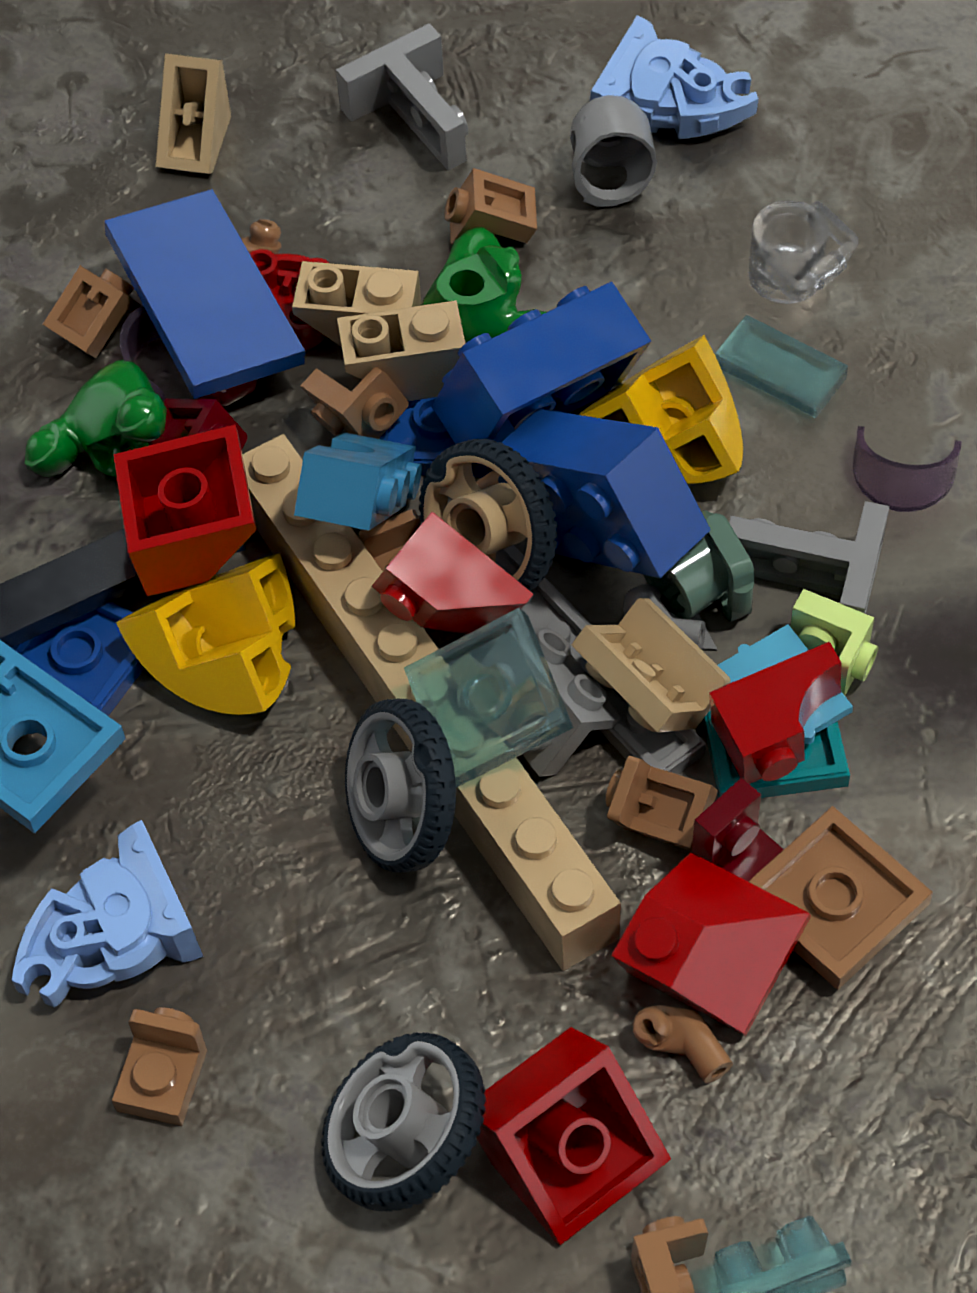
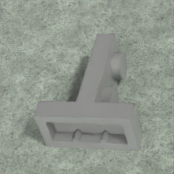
(404, 78)
(818, 557)

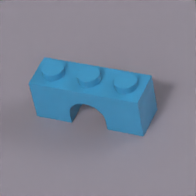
(357, 481)

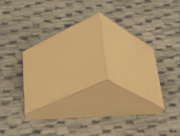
(192, 113)

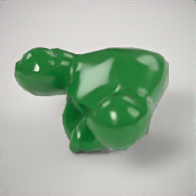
(482, 281)
(106, 417)

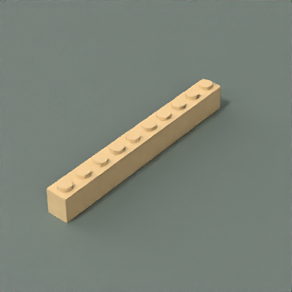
(499, 809)

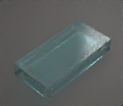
(781, 366)

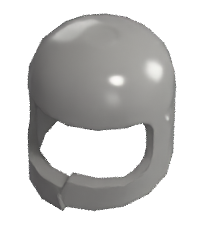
(612, 133)

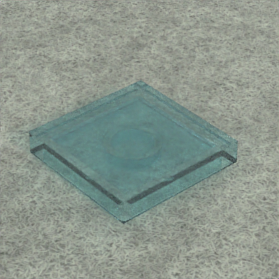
(491, 695)

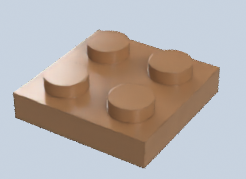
(849, 888)

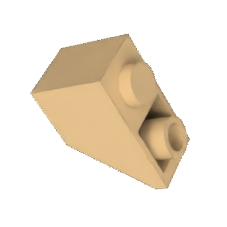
(342, 290)
(408, 344)

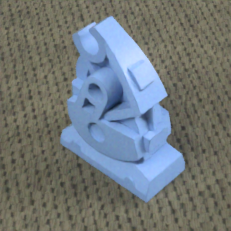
(675, 84)
(106, 925)

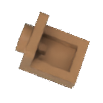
(363, 411)
(657, 802)

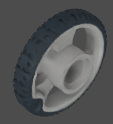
(393, 787)
(400, 1120)

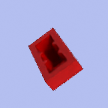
(766, 712)

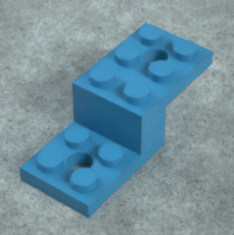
(75, 744)

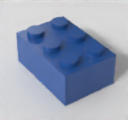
(541, 363)
(611, 491)

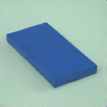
(204, 293)

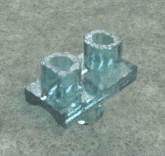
(809, 1266)

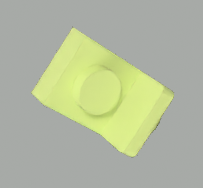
(848, 630)

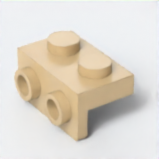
(652, 668)

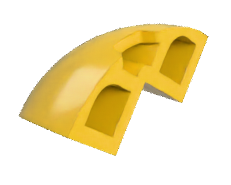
(689, 405)
(219, 638)

